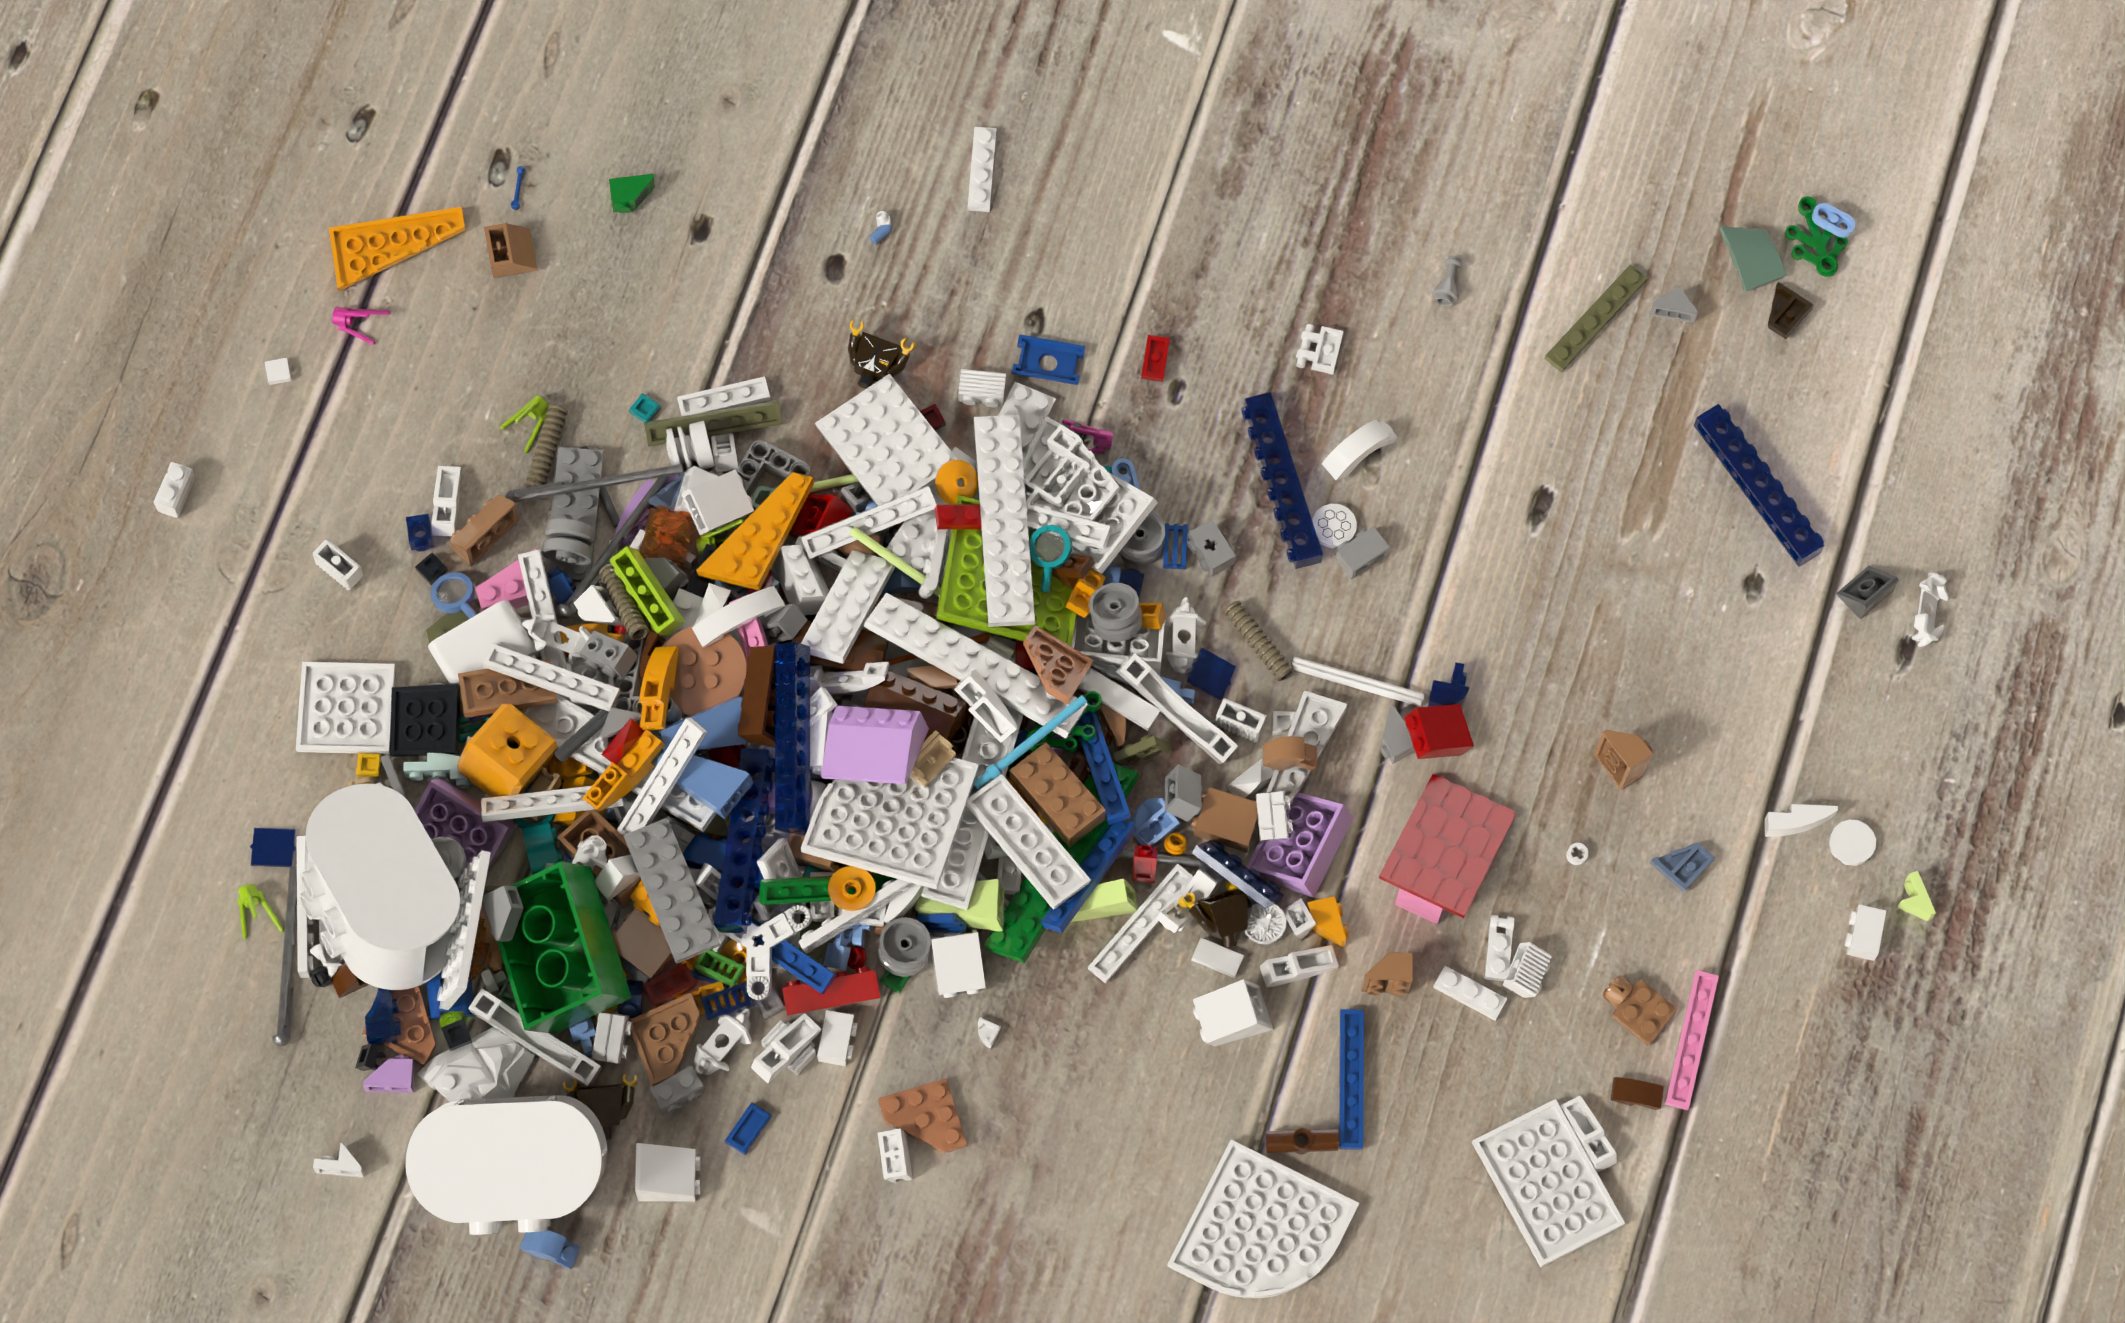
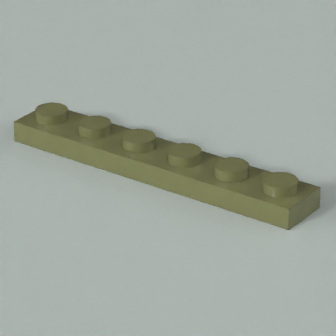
(1595, 318)
(717, 421)

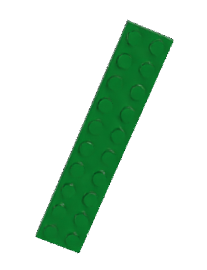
(1027, 908)

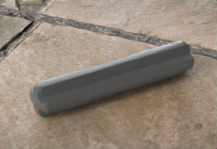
(581, 735)

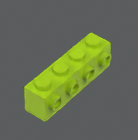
(647, 591)

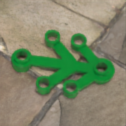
(1817, 241)
(1090, 696)

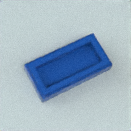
(748, 1128)

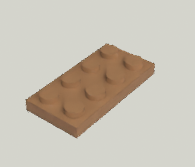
(487, 690)

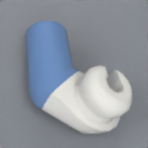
(883, 227)

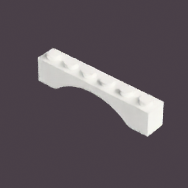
(1178, 711)
(542, 1044)

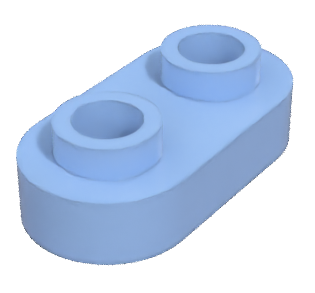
(1833, 220)
(1130, 477)

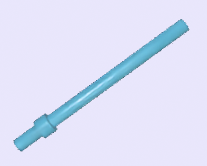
(993, 771)

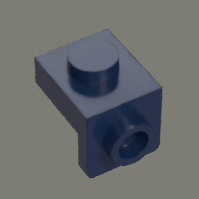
(632, 1006)

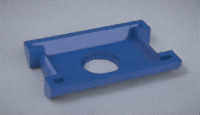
(1035, 348)
(461, 1004)

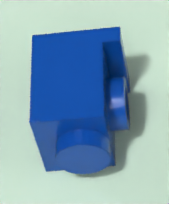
(560, 584)

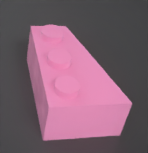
(504, 586)

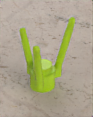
(534, 408)
(708, 539)
(250, 898)

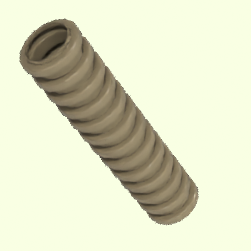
(546, 446)
(624, 604)
(1258, 640)

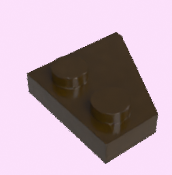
(1787, 311)

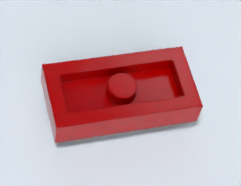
(1155, 358)
(958, 516)

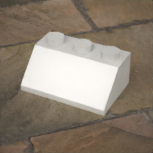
(800, 579)

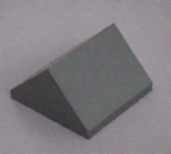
(1867, 590)

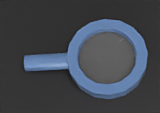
(454, 594)

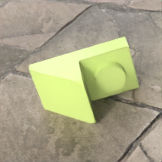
(1919, 903)

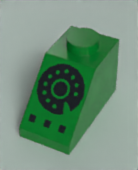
(630, 191)

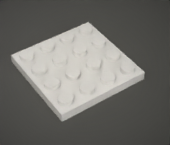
(1124, 515)
(345, 707)

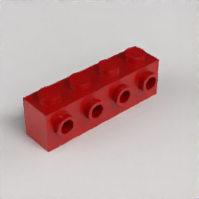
(842, 991)

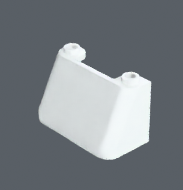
(468, 644)

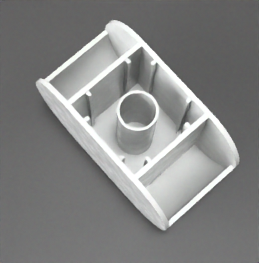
(378, 887)
(506, 1161)

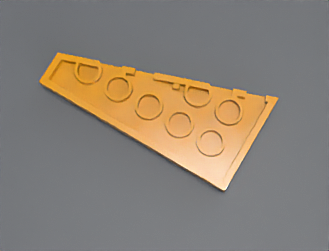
(376, 245)
(754, 545)

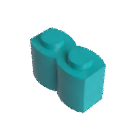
(541, 847)

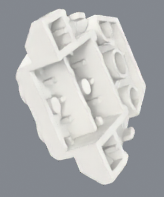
(1069, 478)
(480, 1070)

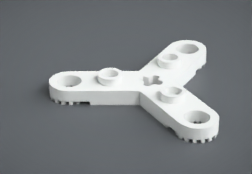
(760, 957)

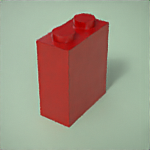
(1438, 731)

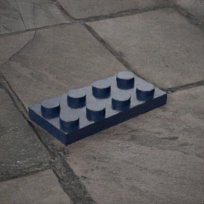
(1238, 874)

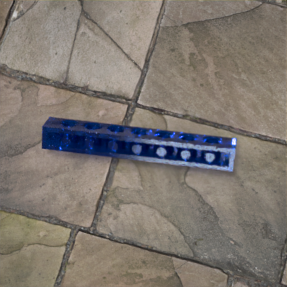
(1264, 407)
(1799, 550)
(792, 737)
(738, 920)

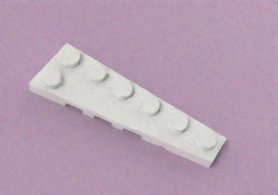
(1315, 722)

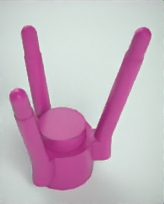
(345, 316)
(1101, 438)

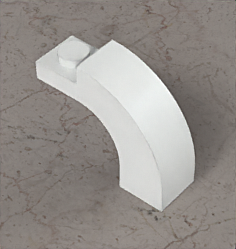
(1357, 447)
(1202, 885)

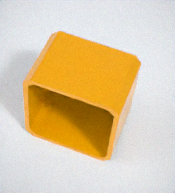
(495, 765)

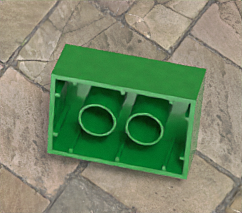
(562, 951)

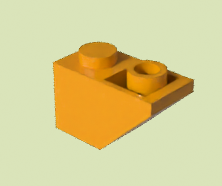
(1328, 920)

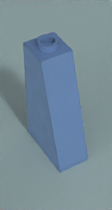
(719, 721)
(714, 784)

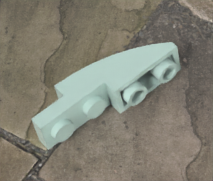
(437, 766)

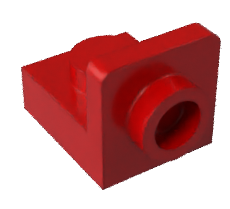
(1144, 863)

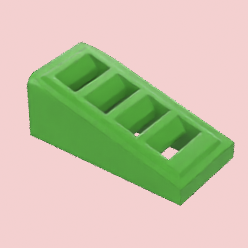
(704, 958)

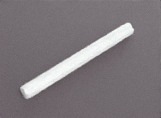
(1357, 681)

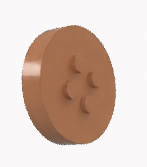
(707, 673)

